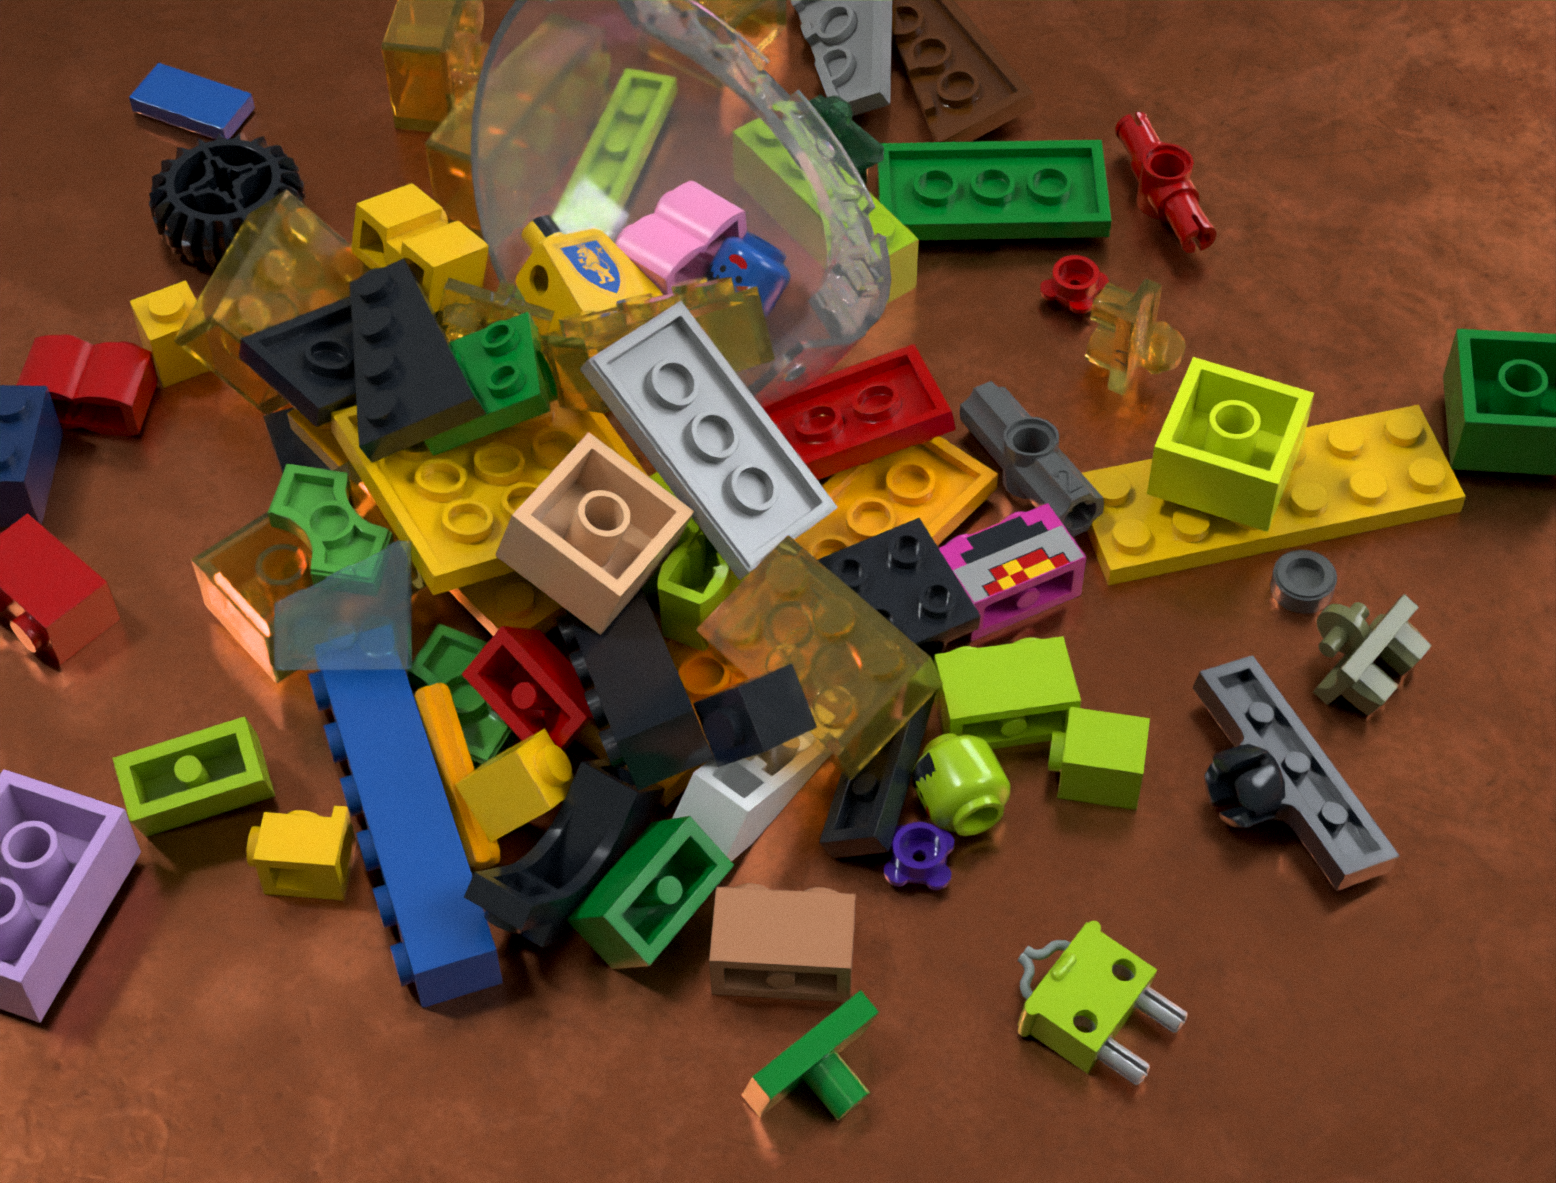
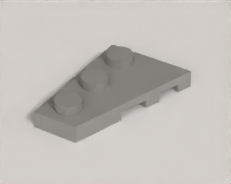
(850, 48)

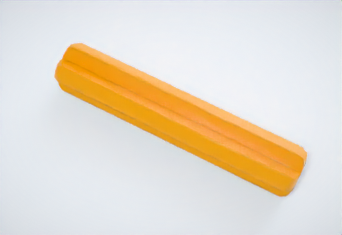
(454, 764)

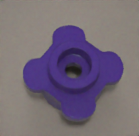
(924, 840)

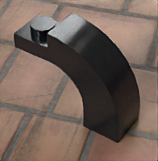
(585, 840)

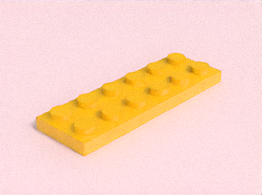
(1343, 483)

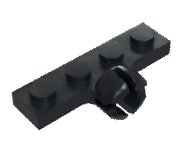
(1286, 776)

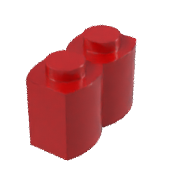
(93, 385)

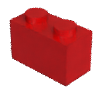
(51, 592)

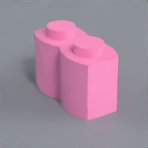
(681, 235)

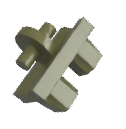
(1355, 673)

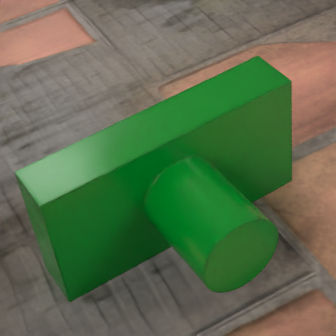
(818, 1063)

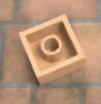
(593, 533)

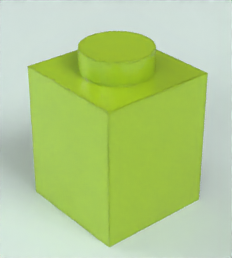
(1100, 757)

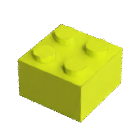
(1229, 443)

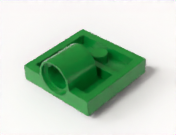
(506, 376)

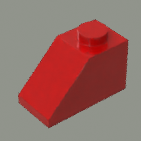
(530, 685)

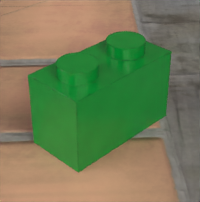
(650, 893)

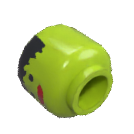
(961, 784)

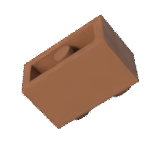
(782, 943)

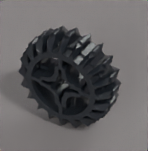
(212, 189)

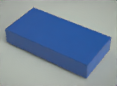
(191, 102)

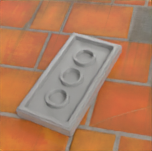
(708, 438)

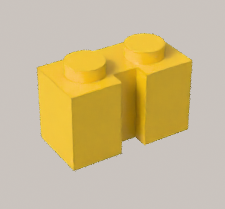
(416, 228)

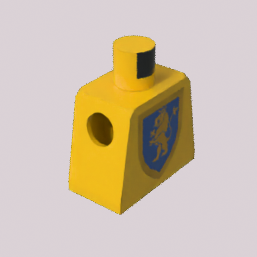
(577, 271)

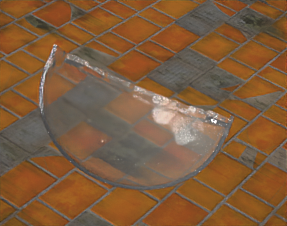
(622, 100)

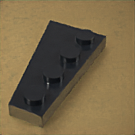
(403, 365)

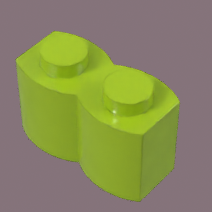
(692, 587)

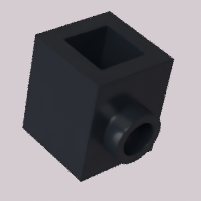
(755, 715)

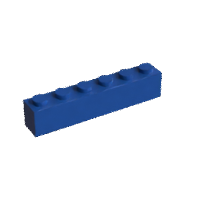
(408, 833)

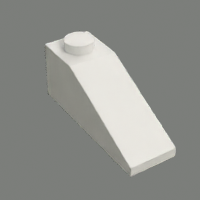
(745, 796)

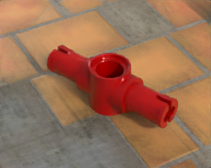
(1165, 182)

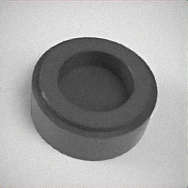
(1303, 581)

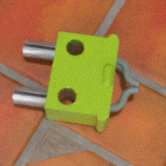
(1090, 999)

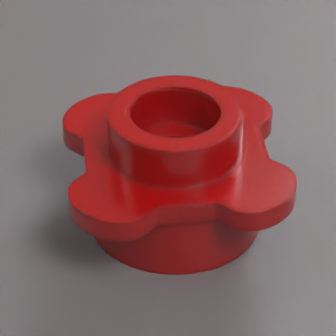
(1074, 283)

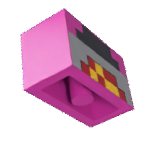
(1017, 567)

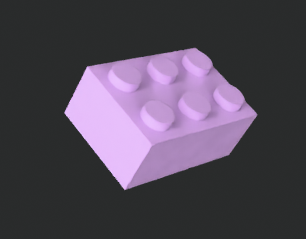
(57, 879)

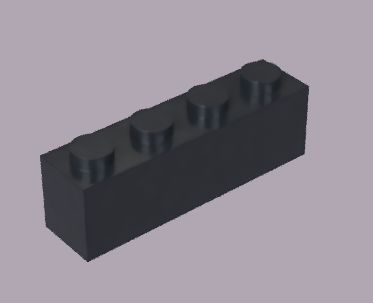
(636, 694)

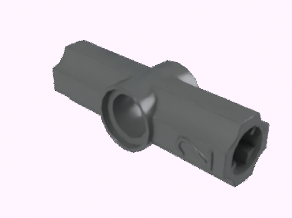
(1030, 457)

